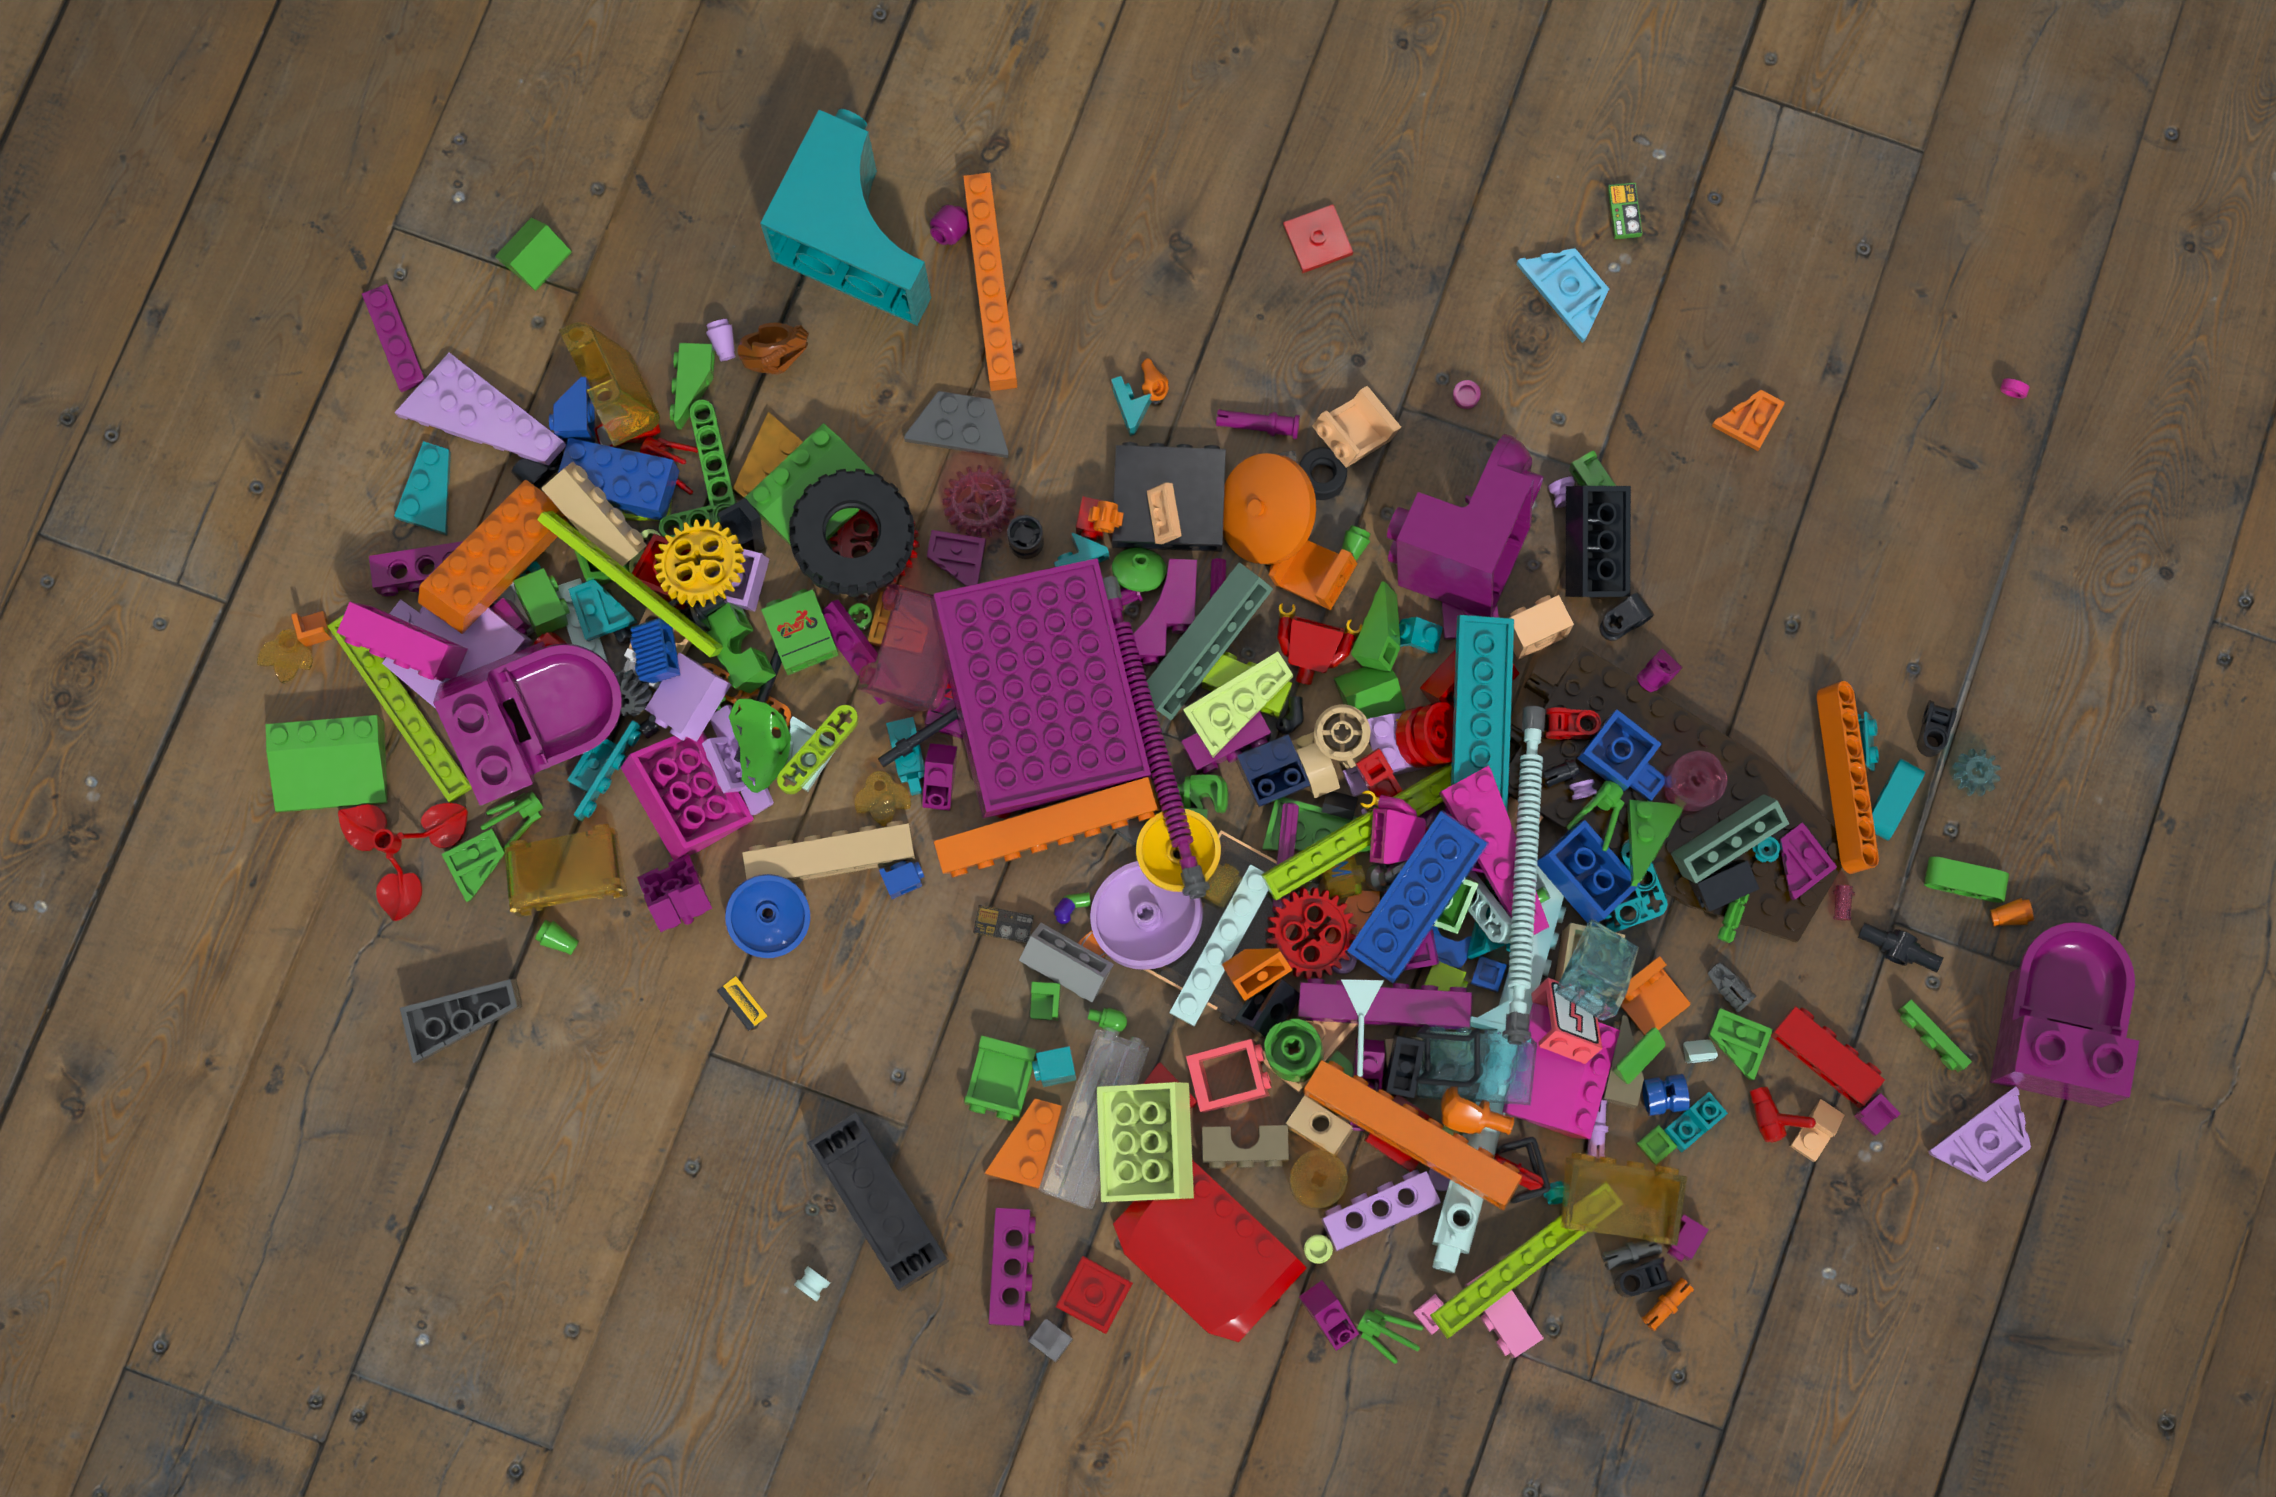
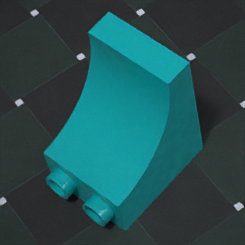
(825, 227)

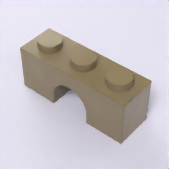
(1220, 1149)

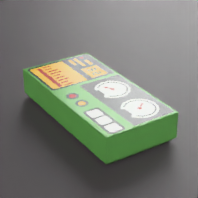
(1624, 211)

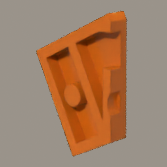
(1751, 419)

